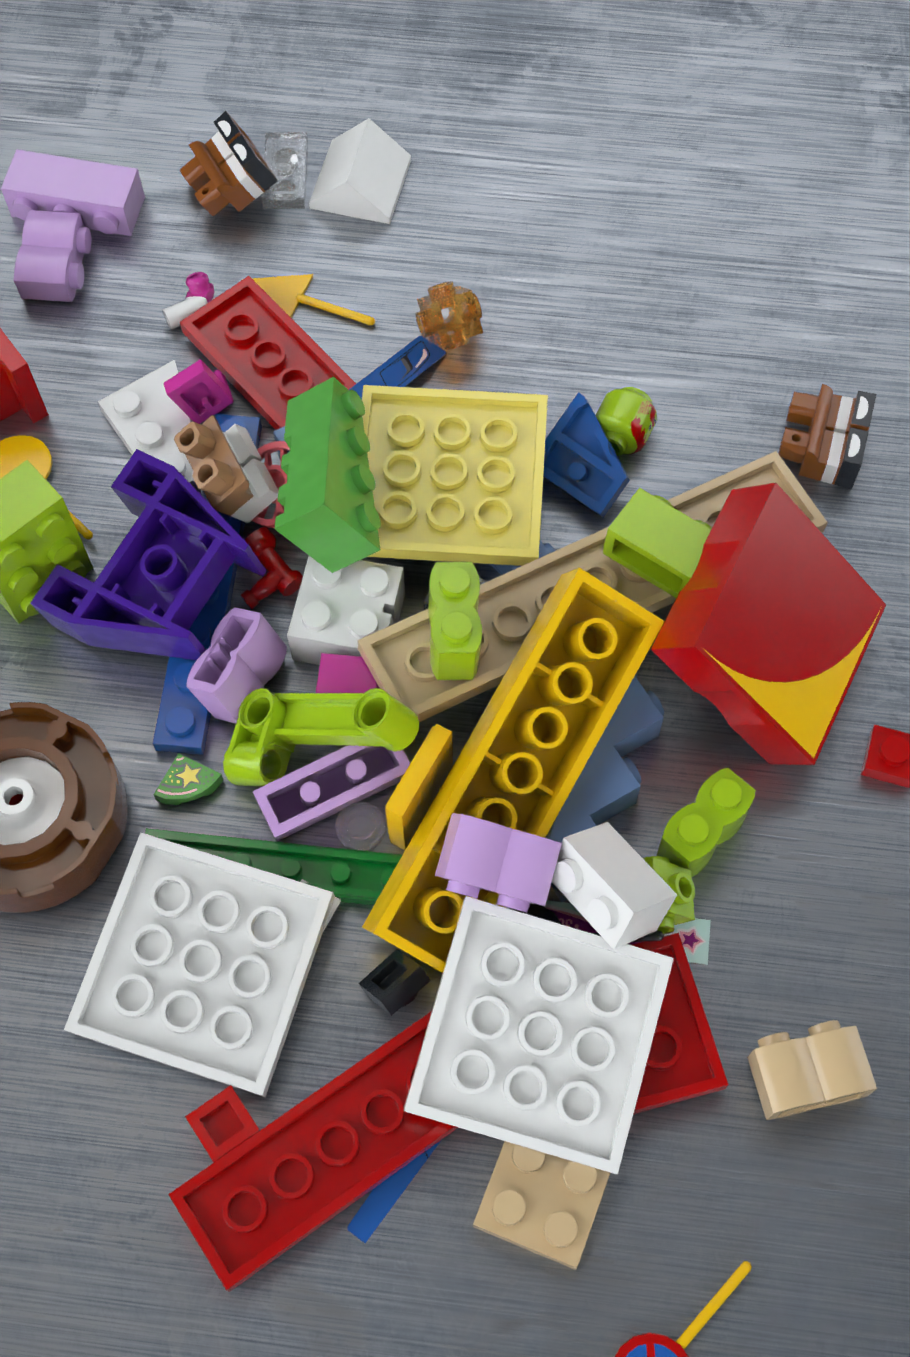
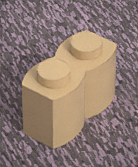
(810, 1070)

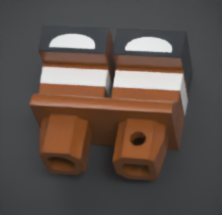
(227, 168)
(835, 437)

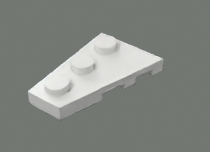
(149, 418)

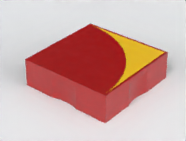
(771, 625)

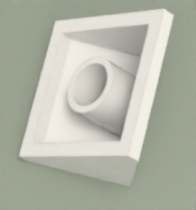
(362, 174)

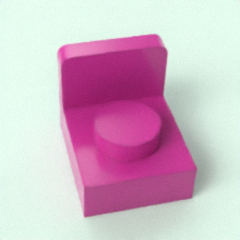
(199, 391)

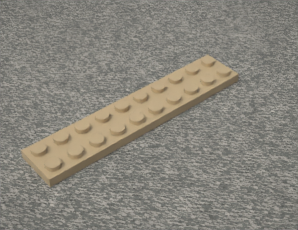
(513, 601)

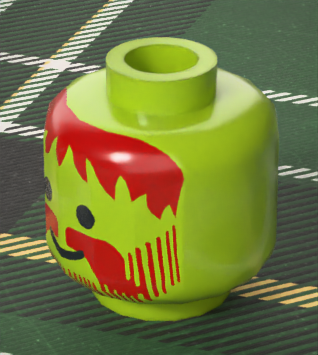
(627, 419)

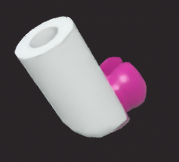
(199, 294)

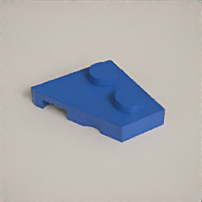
(583, 459)

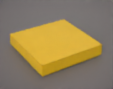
(419, 786)

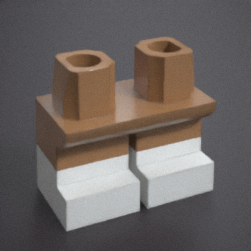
(227, 468)

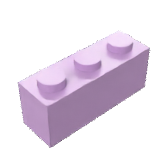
(102, 193)
(328, 787)

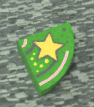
(187, 781)

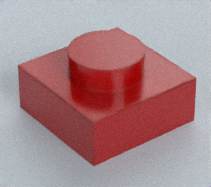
(888, 756)
(222, 1123)

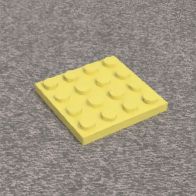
(456, 473)

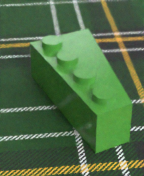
(328, 478)

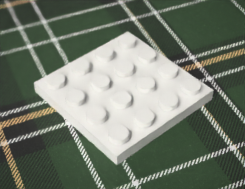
(201, 964)
(539, 1035)

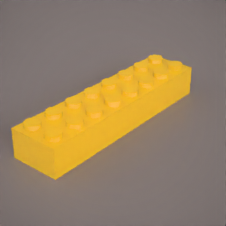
(521, 750)

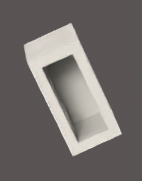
(611, 885)

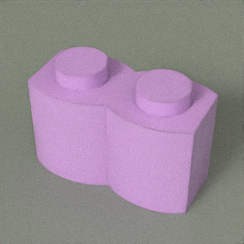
(51, 256)
(240, 660)
(497, 860)

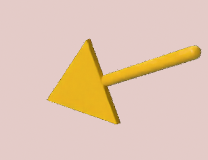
(290, 290)

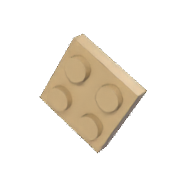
(541, 1203)

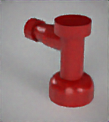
(279, 575)

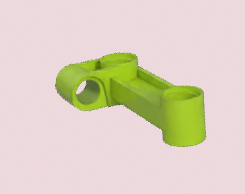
(275, 722)

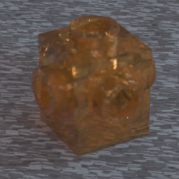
(462, 319)

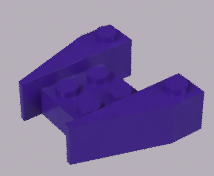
(156, 574)

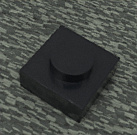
(394, 982)

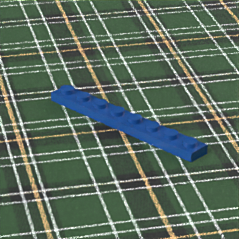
(181, 717)

